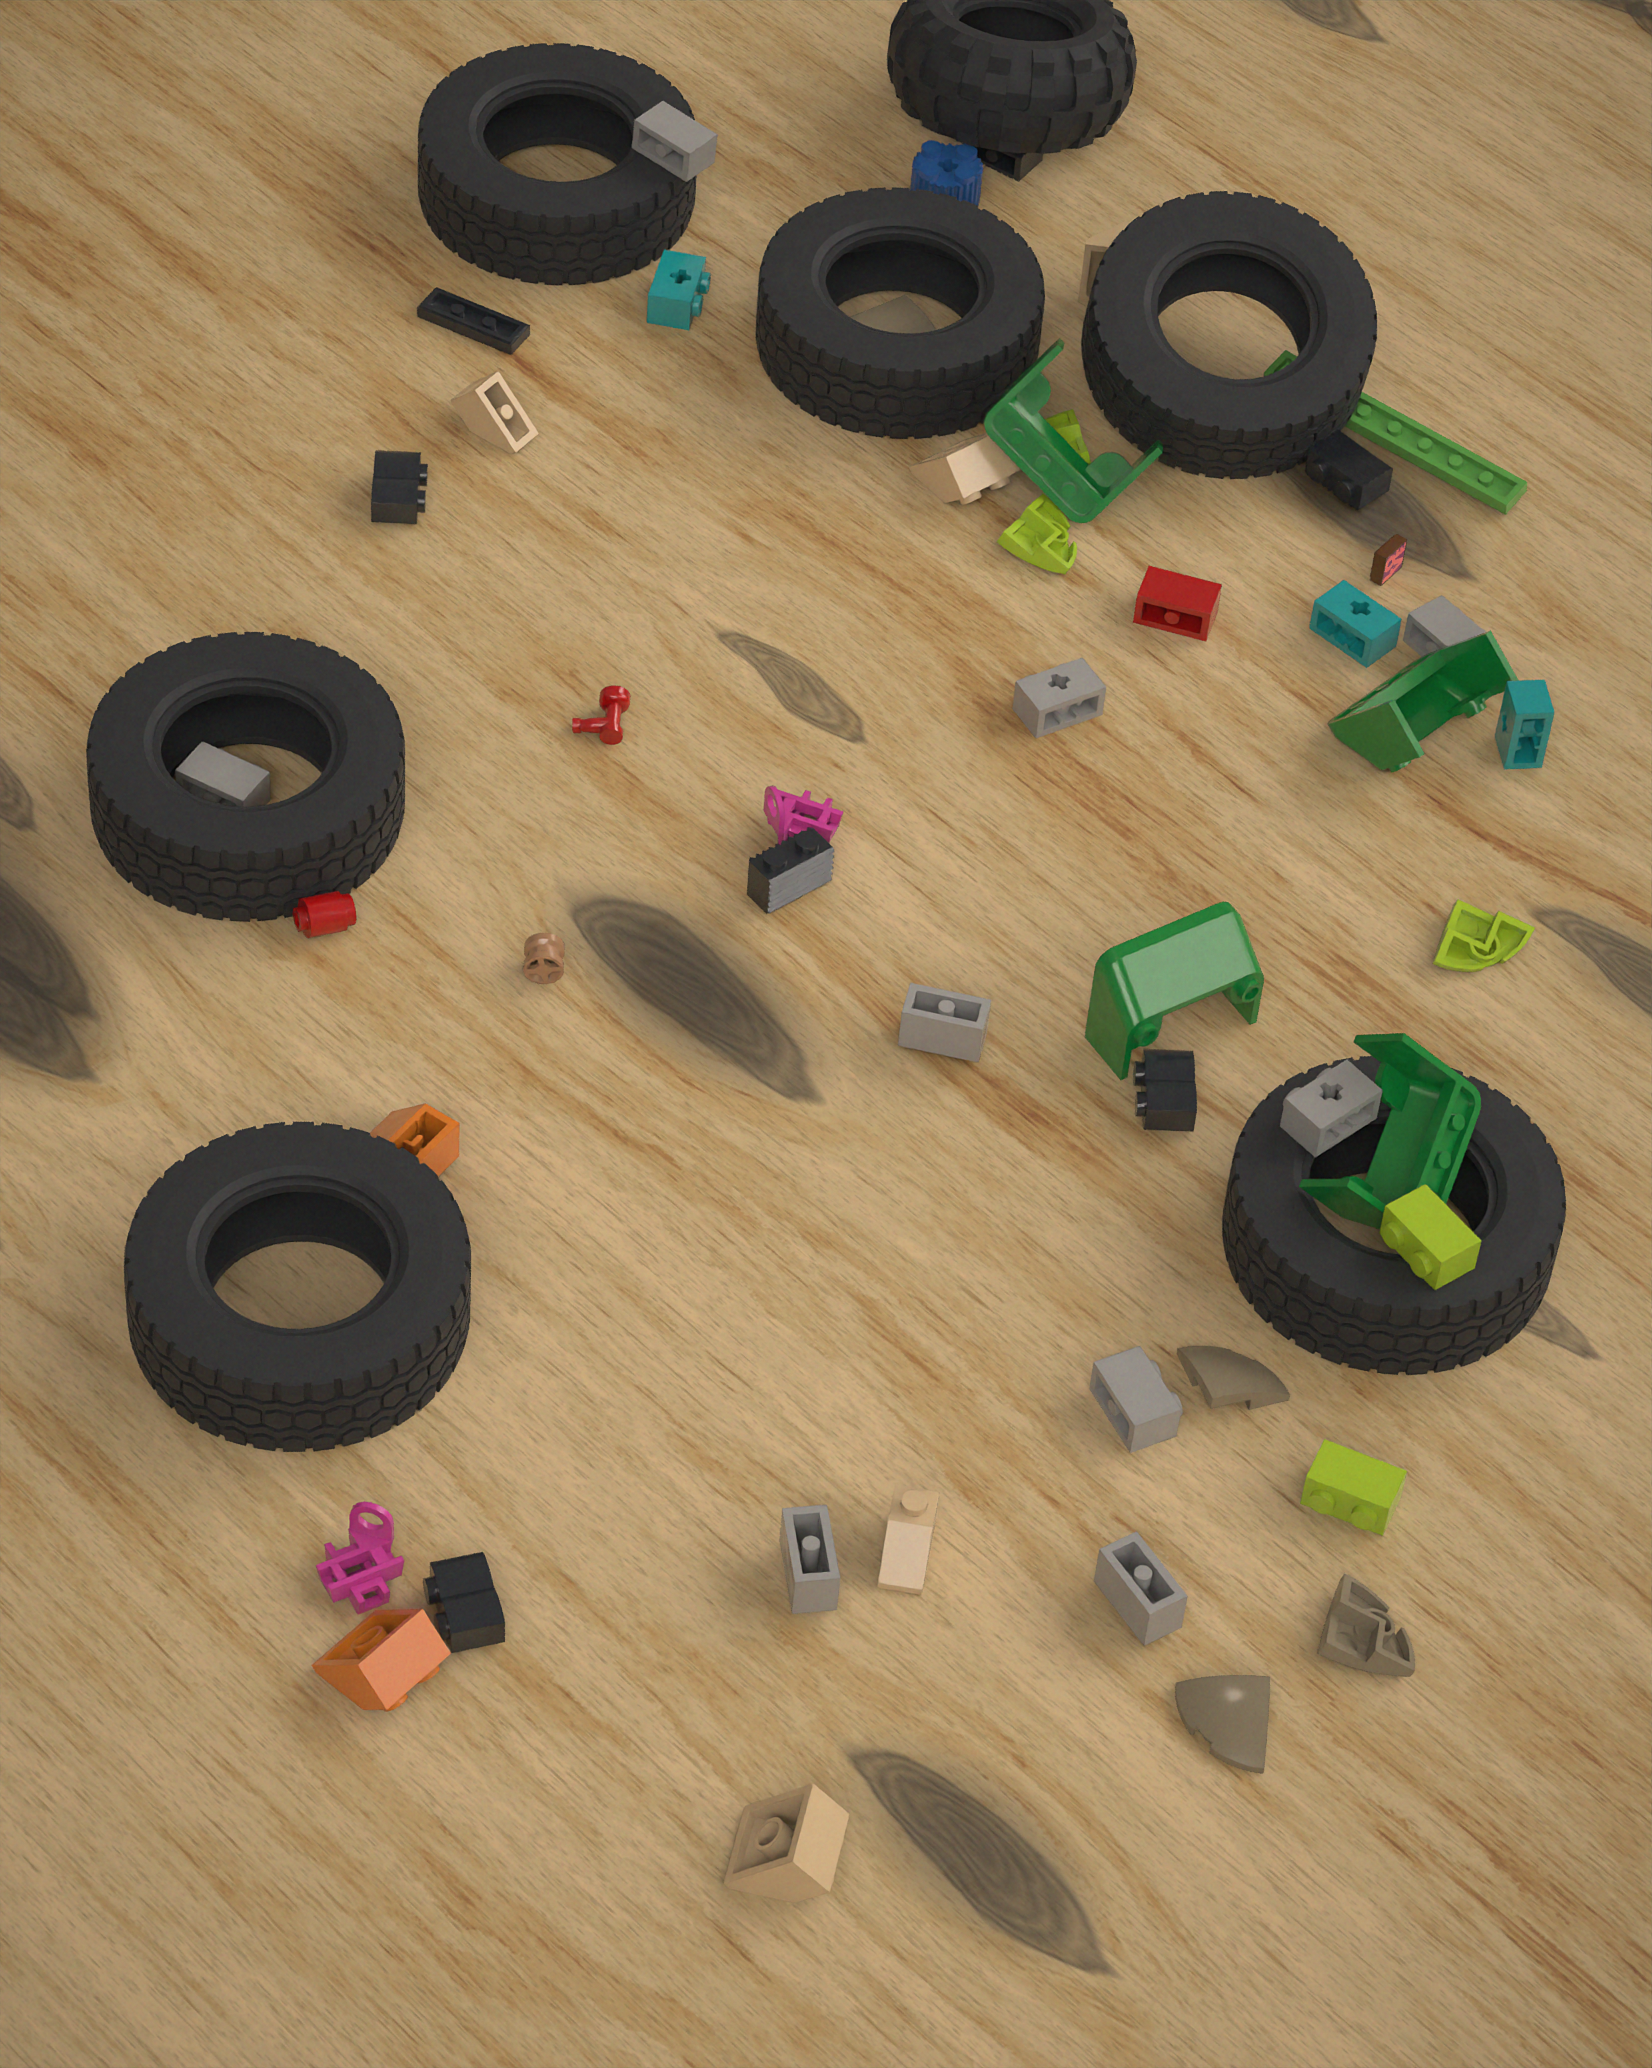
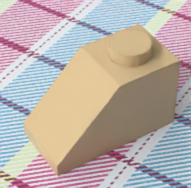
(494, 413)
(908, 1539)

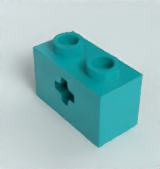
(677, 290)
(1355, 623)
(1524, 724)

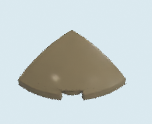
(1231, 1377)
(1363, 1634)
(1229, 1715)

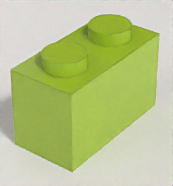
(1430, 1237)
(1353, 1487)

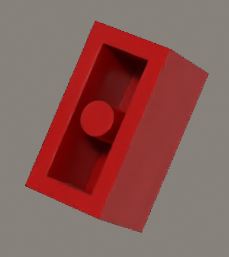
(1177, 603)

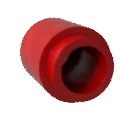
(324, 914)

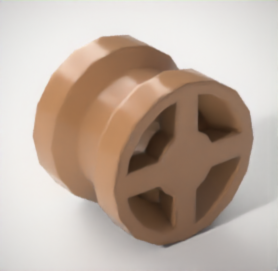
(543, 958)

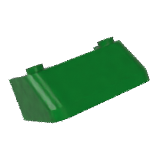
(1047, 458)
(1421, 698)
(1167, 972)
(1422, 1137)

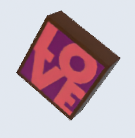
(1388, 559)

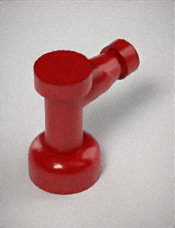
(614, 702)

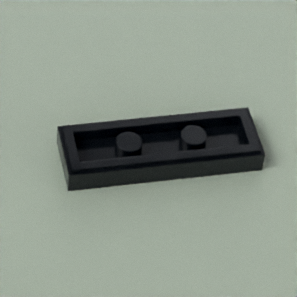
(473, 321)

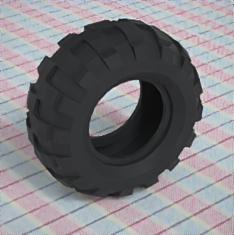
(1013, 70)

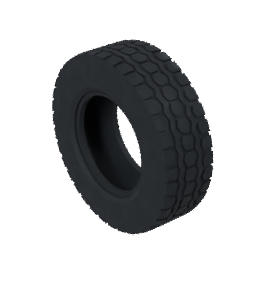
(541, 226)
(906, 244)
(1246, 250)
(251, 857)
(1369, 1302)
(308, 1382)

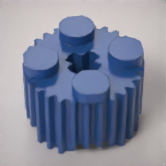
(948, 171)

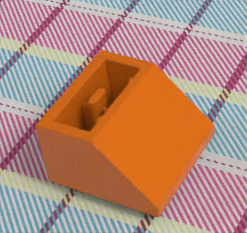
(423, 1133)

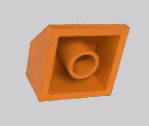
(384, 1658)

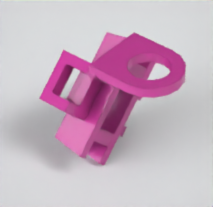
(788, 814)
(367, 1545)

